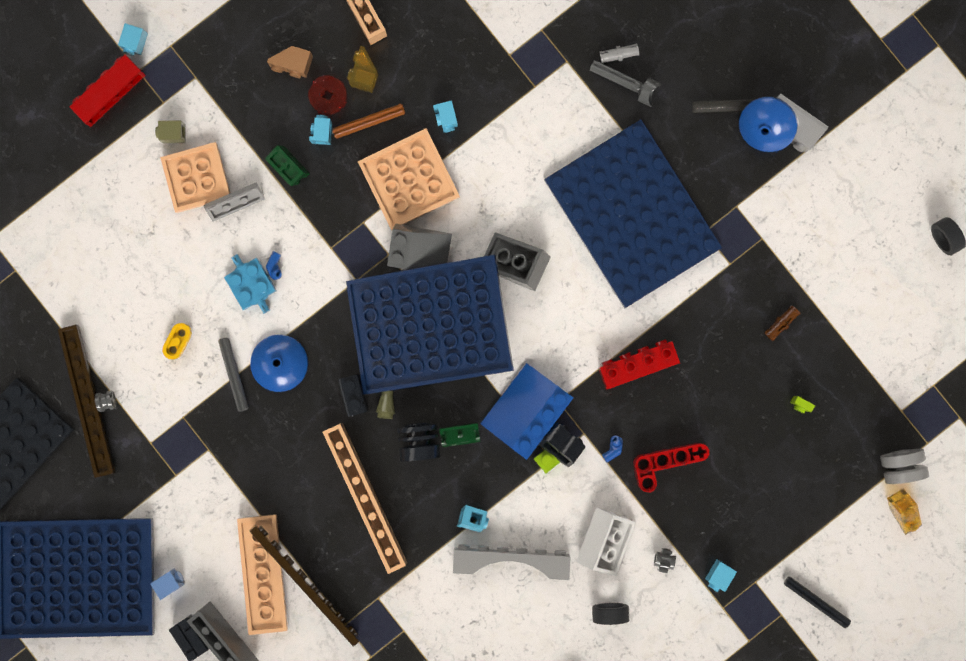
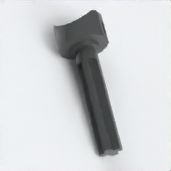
(645, 90)

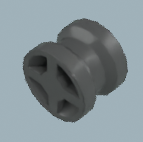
(105, 401)

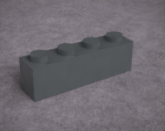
(219, 635)

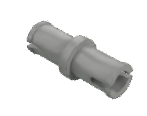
(619, 53)

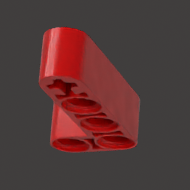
(671, 461)

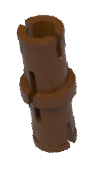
(782, 323)

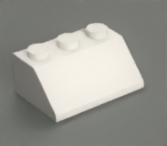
(605, 542)

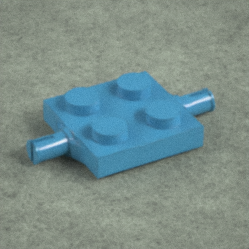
(250, 284)

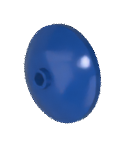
(772, 115)
(292, 363)

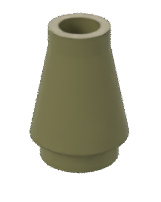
(386, 405)

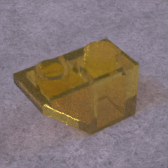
(364, 73)
(905, 511)

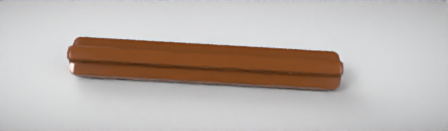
(368, 121)

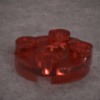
(334, 86)

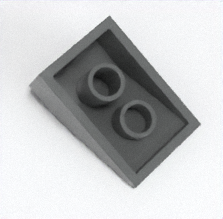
(418, 247)
(518, 261)

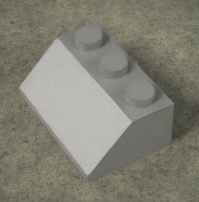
(809, 127)

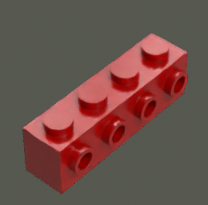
(639, 364)

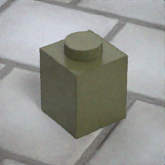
(171, 131)

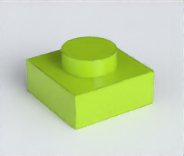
(802, 405)
(546, 461)

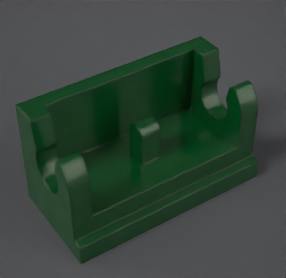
(286, 165)
(460, 435)

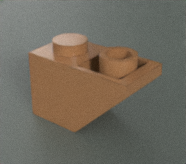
(292, 60)

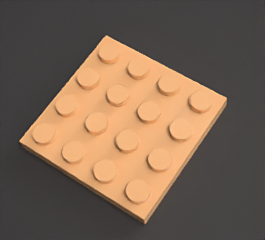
(409, 179)

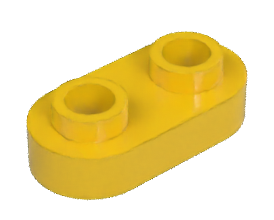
(176, 340)

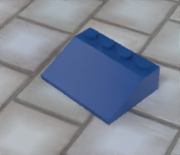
(526, 411)

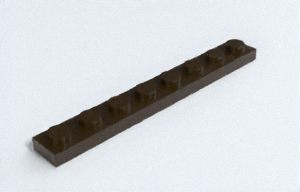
(85, 400)
(310, 590)

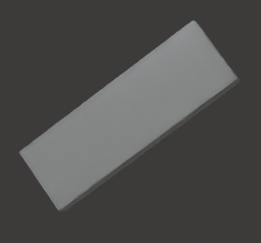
(234, 202)

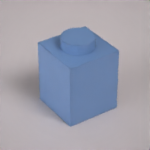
(168, 583)

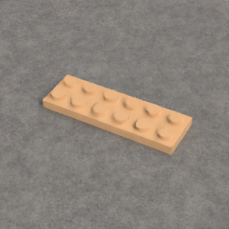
(262, 578)

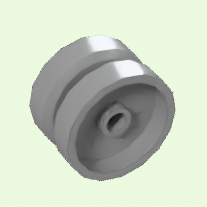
(904, 466)

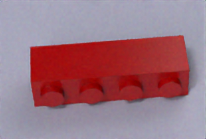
(107, 90)

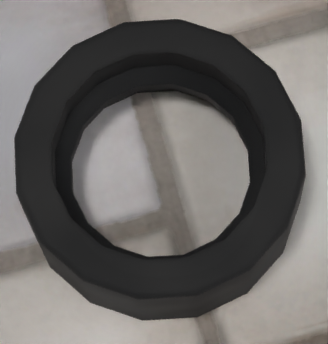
(948, 236)
(610, 613)

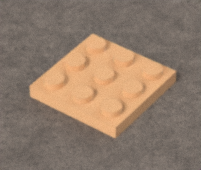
(195, 177)

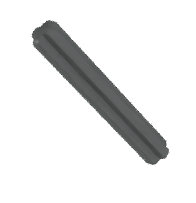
(233, 374)

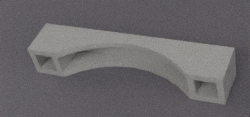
(470, 560)

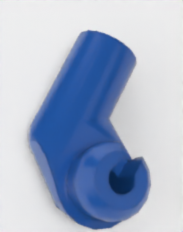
(272, 266)
(615, 448)

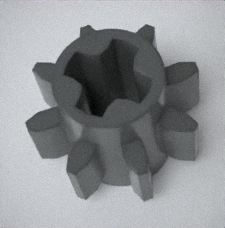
(664, 560)

